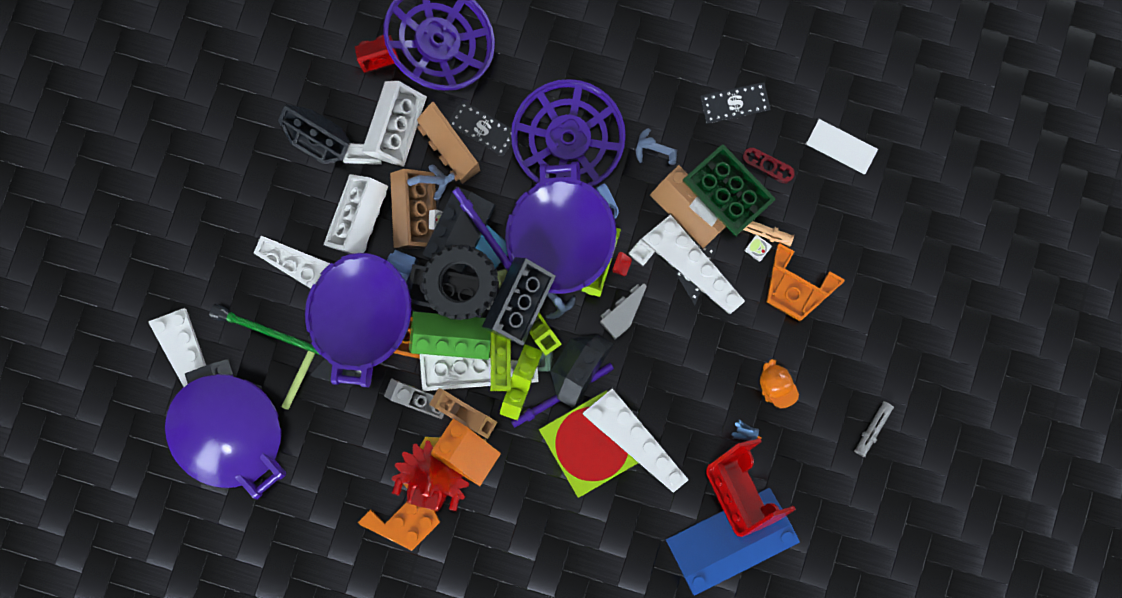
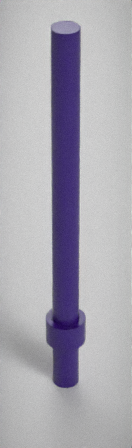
(466, 205)
(530, 414)

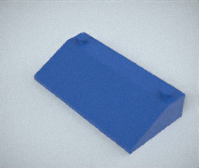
(714, 553)

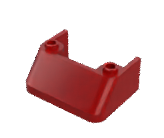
(738, 493)

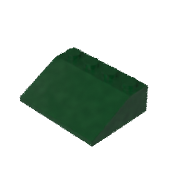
(729, 190)

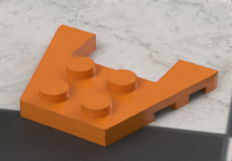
(792, 292)
(405, 527)

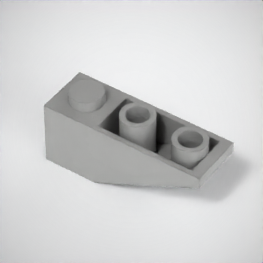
(622, 316)
(411, 397)

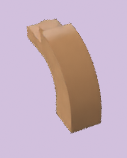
(463, 413)

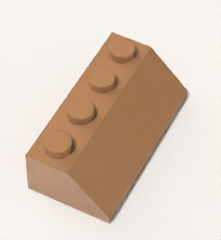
(448, 144)
(675, 199)
(411, 209)

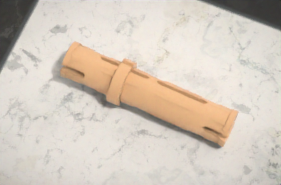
(770, 233)

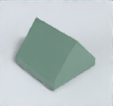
(545, 362)

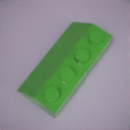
(449, 337)

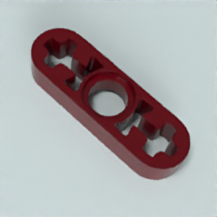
(757, 154)

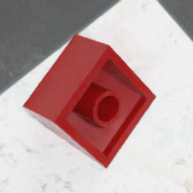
(374, 54)

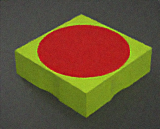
(584, 450)

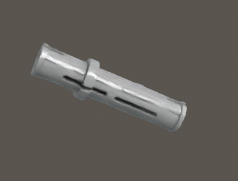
(885, 409)

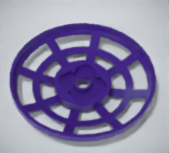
(442, 51)
(568, 124)

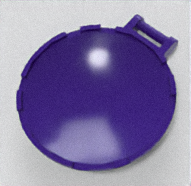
(563, 229)
(358, 315)
(225, 433)

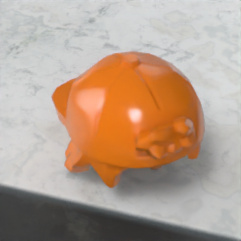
(778, 385)

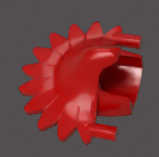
(428, 480)

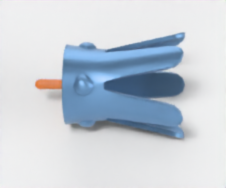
(745, 432)

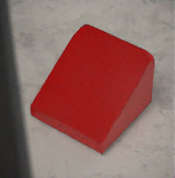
(622, 264)

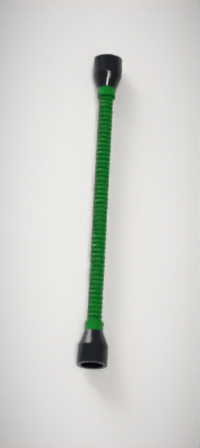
(221, 313)

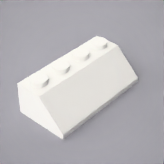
(394, 123)
(356, 214)

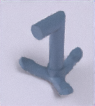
(649, 143)
(439, 179)
(560, 306)

